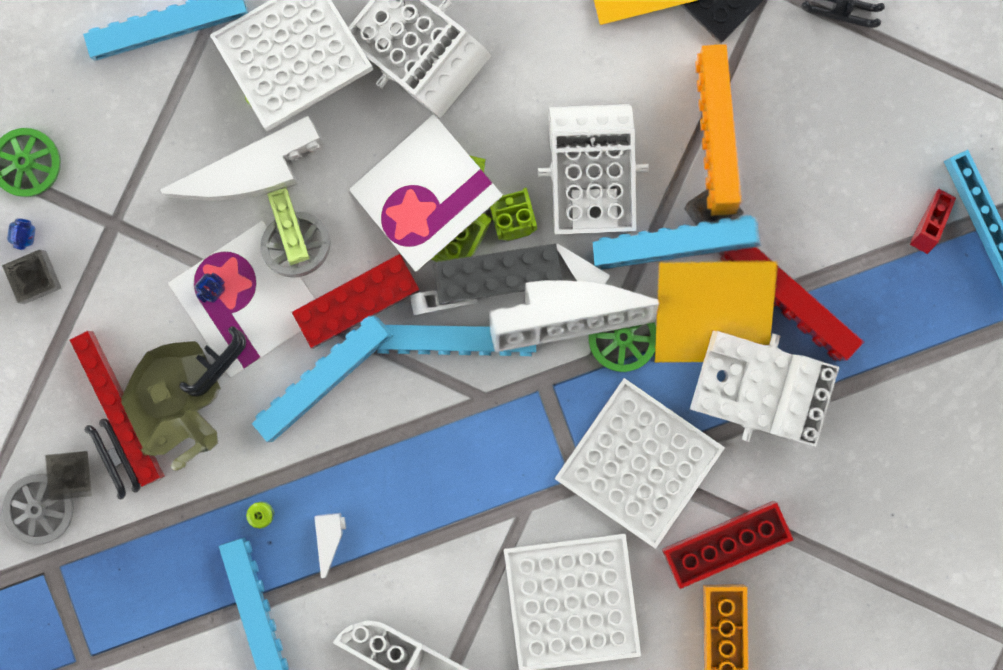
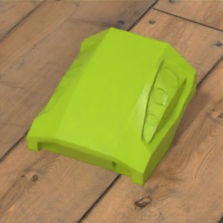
(513, 216)

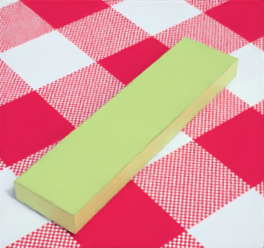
(288, 226)

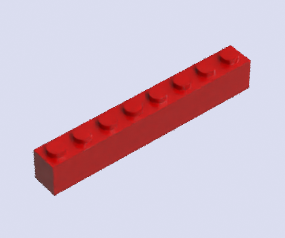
(110, 396)

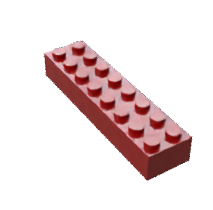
(804, 309)

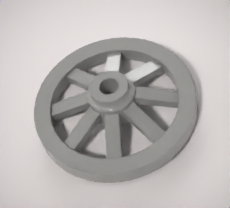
(296, 271)
(29, 513)

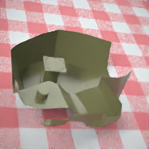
(161, 410)

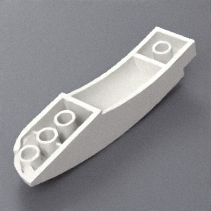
(391, 649)

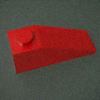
(933, 222)

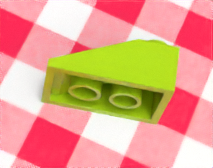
(466, 242)

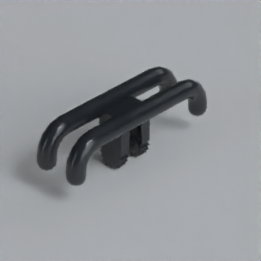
(842, 9)
(220, 365)
(113, 458)

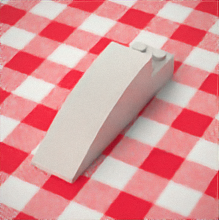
(253, 169)
(568, 311)

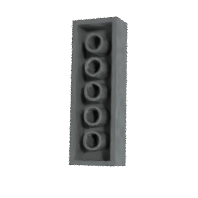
(495, 273)

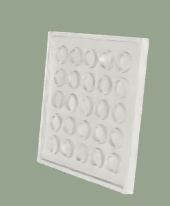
(290, 56)
(639, 463)
(572, 602)

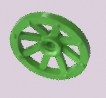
(30, 162)
(620, 367)

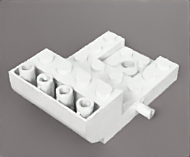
(419, 50)
(593, 168)
(764, 388)

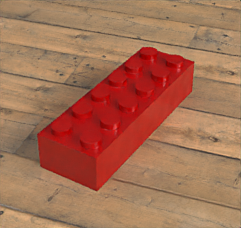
(355, 301)
(727, 544)

